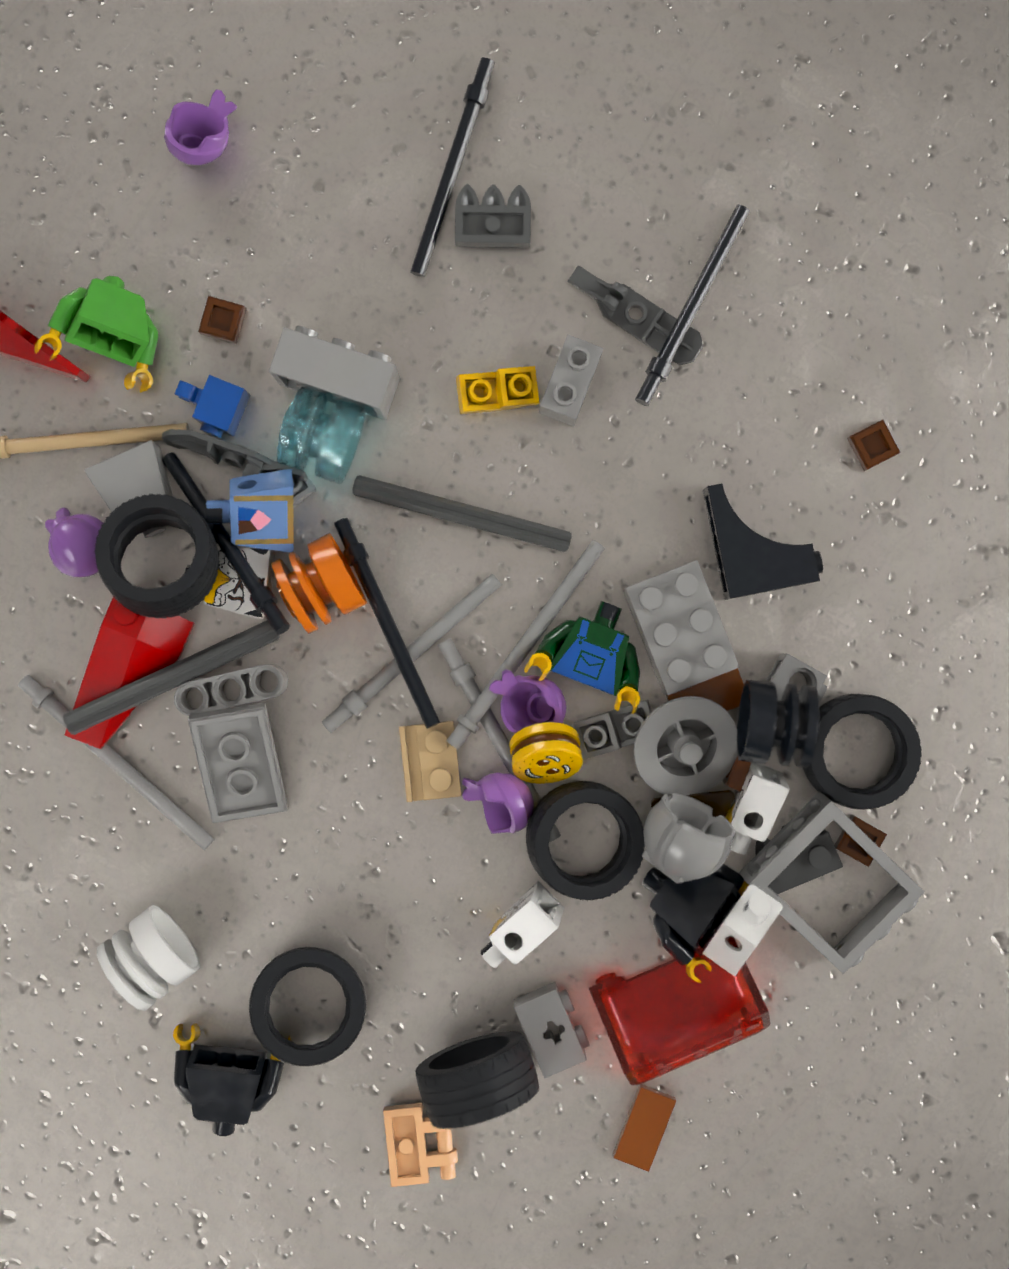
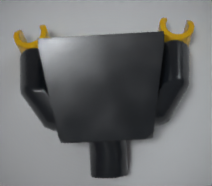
(692, 911)
(223, 1082)

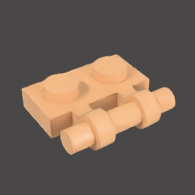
(407, 1146)

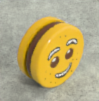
(545, 753)

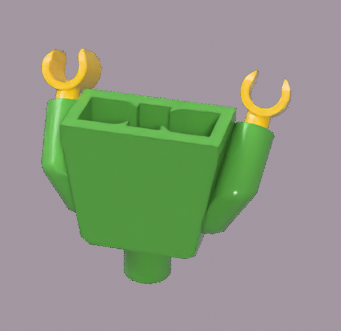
(108, 323)

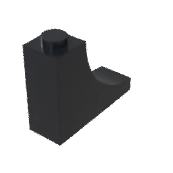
(751, 562)

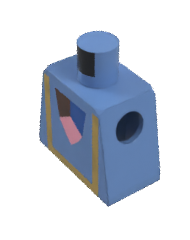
(258, 511)

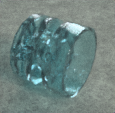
(312, 432)

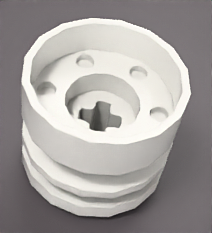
(148, 958)

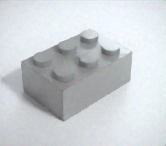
(335, 371)
(680, 628)

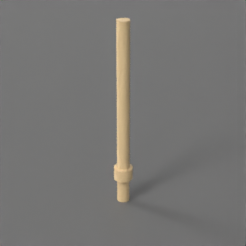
(84, 439)

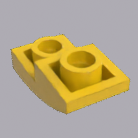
(497, 390)

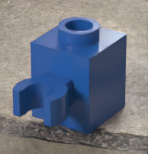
(218, 405)

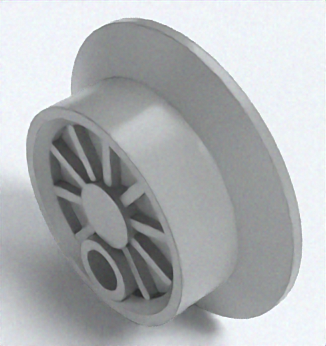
(686, 746)

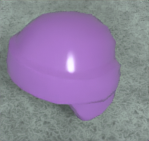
(199, 132)
(73, 543)
(528, 700)
(504, 799)

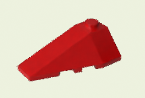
(20, 343)
(123, 653)

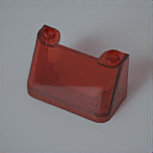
(671, 1020)

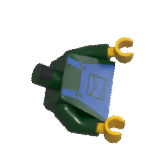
(592, 655)

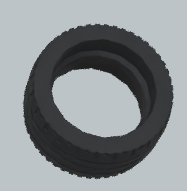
(136, 517)
(906, 753)
(625, 860)
(300, 1053)
(477, 1080)

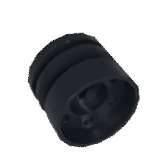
(784, 724)

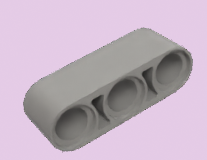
(213, 689)

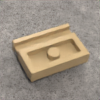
(429, 762)

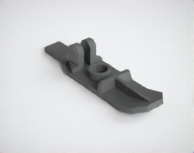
(651, 329)
(228, 452)

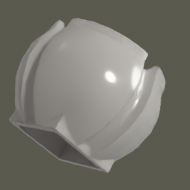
(686, 838)

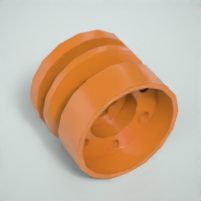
(318, 583)

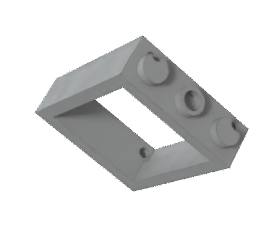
(792, 841)

